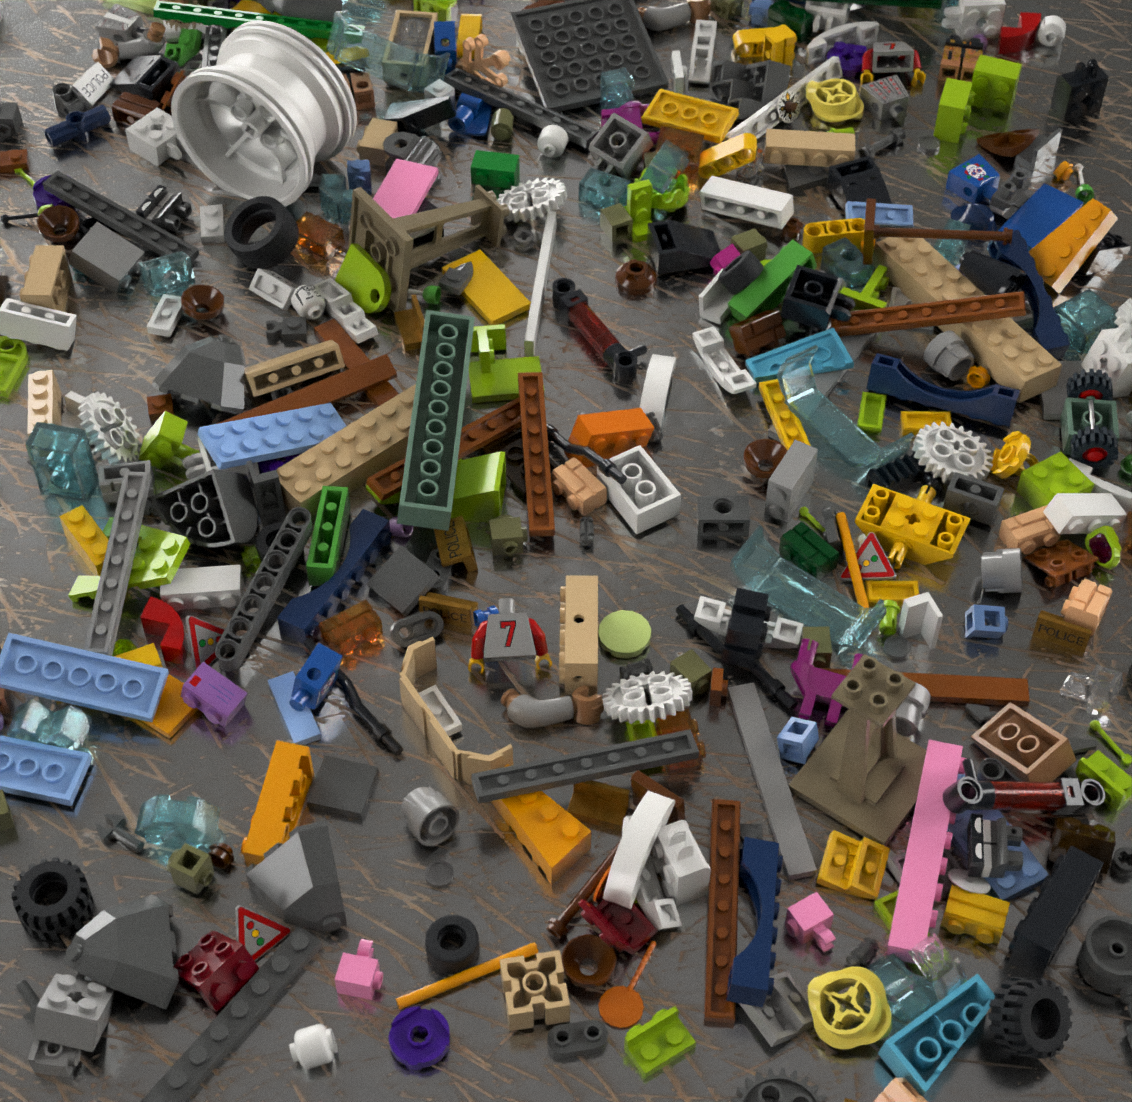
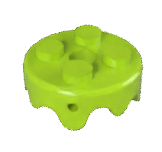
(670, 200)

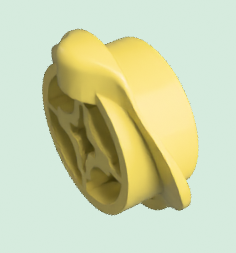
(834, 100)
(875, 1024)

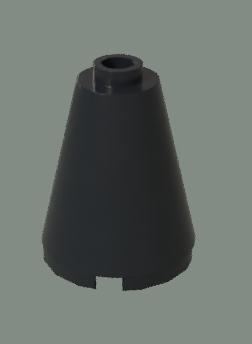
(990, 274)

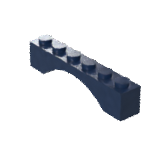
(1046, 323)
(992, 403)
(304, 613)
(750, 969)

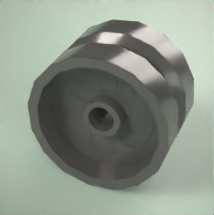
(1107, 954)

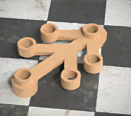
(499, 60)

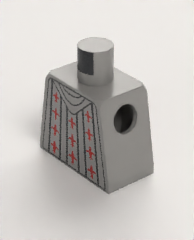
(885, 98)

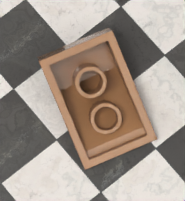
(1025, 745)

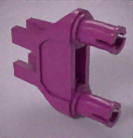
(632, 112)
(816, 683)

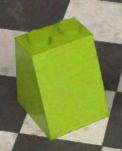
(480, 487)

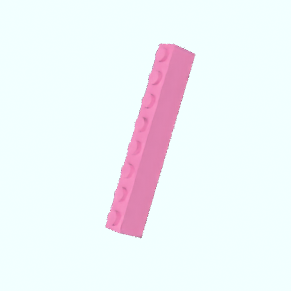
(925, 850)

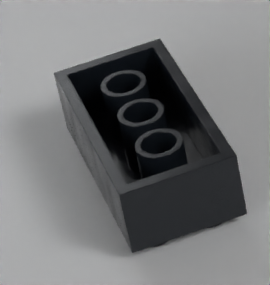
(1054, 911)

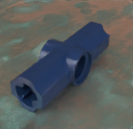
(77, 125)

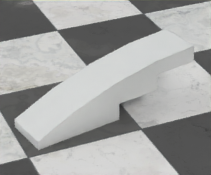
(702, 52)
(345, 311)

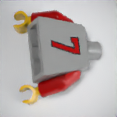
(891, 58)
(508, 638)

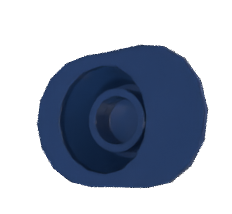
(977, 215)

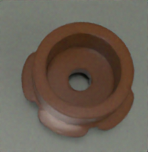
(792, 228)
(221, 855)

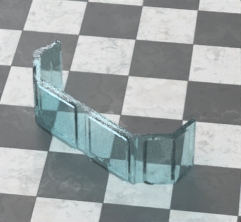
(382, 57)
(829, 422)
(803, 595)

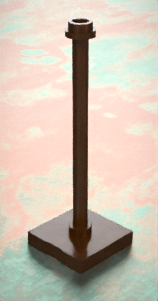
(874, 231)
(640, 786)

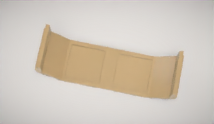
(419, 660)

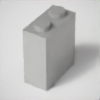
(106, 258)
(791, 481)

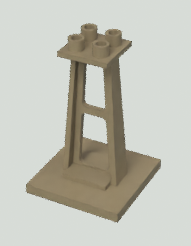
(392, 247)
(863, 766)

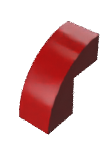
(1020, 37)
(162, 620)

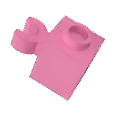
(811, 920)
(359, 973)

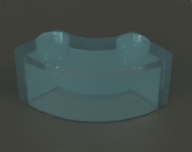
(665, 167)
(905, 992)

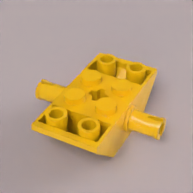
(911, 526)

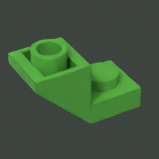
(186, 48)

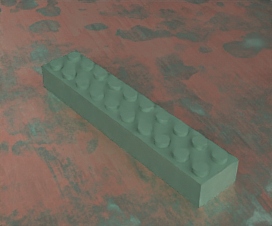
(436, 421)

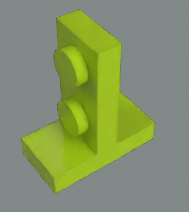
(639, 208)
(870, 294)
(486, 341)

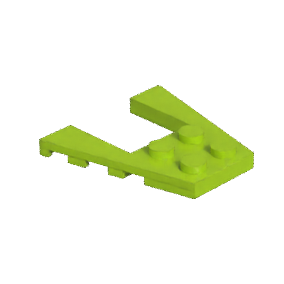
(153, 563)

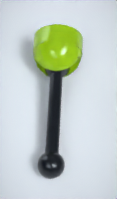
(5, 218)

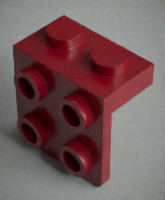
(620, 926)
(216, 968)

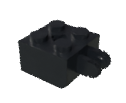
(1079, 91)
(815, 299)

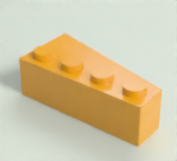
(1071, 244)
(280, 800)
(546, 830)

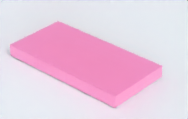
(405, 187)

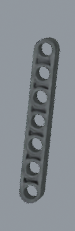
(264, 599)

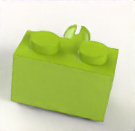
(165, 441)

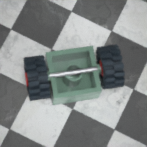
(1090, 419)

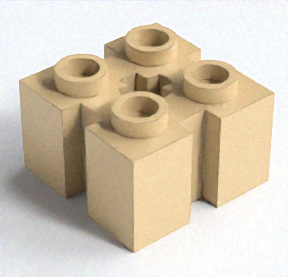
(550, 995)

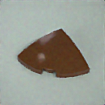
(1008, 143)

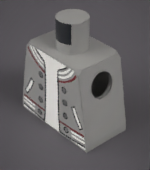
(120, 25)

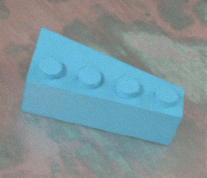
(932, 1039)

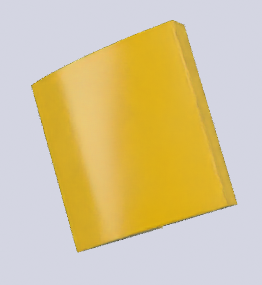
(853, 865)

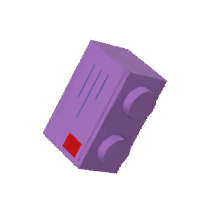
(213, 695)

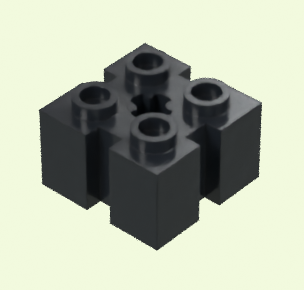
(746, 628)

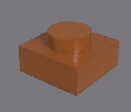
(158, 405)
(718, 687)

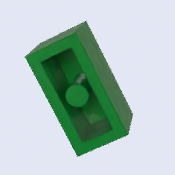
(495, 169)

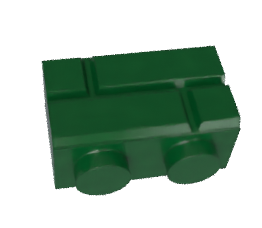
(795, 18)
(808, 551)

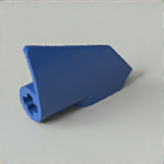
(471, 116)

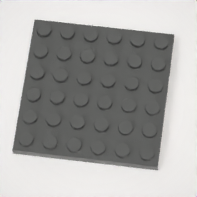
(579, 40)

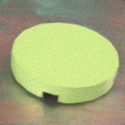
(624, 634)

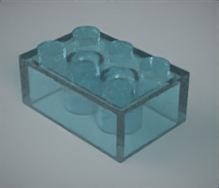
(62, 461)

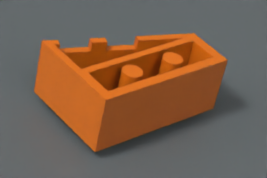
(610, 433)

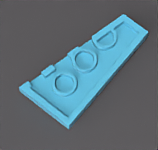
(829, 356)

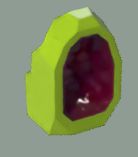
(1104, 545)

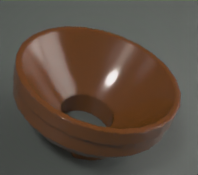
(58, 217)
(635, 282)
(202, 297)
(762, 452)
(588, 949)

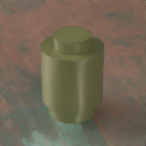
(502, 124)

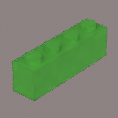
(772, 284)
(328, 534)

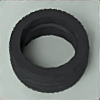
(248, 219)

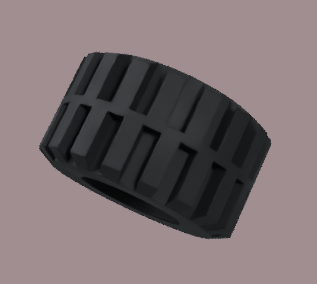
(47, 879)
(1030, 1017)

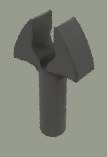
(118, 833)
(30, 998)

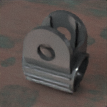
(418, 149)

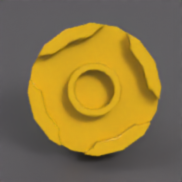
(1012, 456)

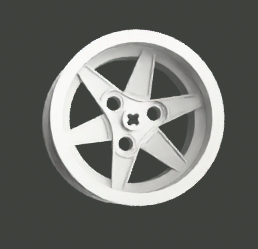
(264, 112)

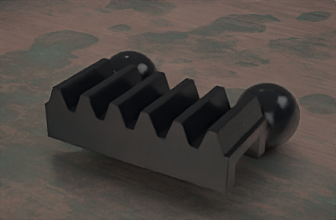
(903, 473)

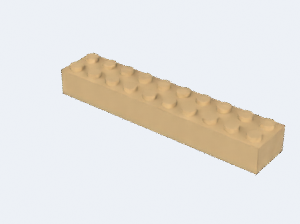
(997, 344)

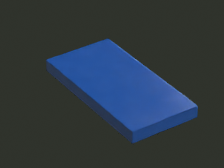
(1042, 214)

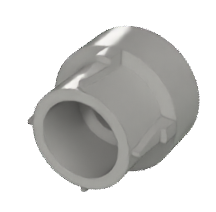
(949, 355)
(1002, 571)
(912, 710)
(429, 815)

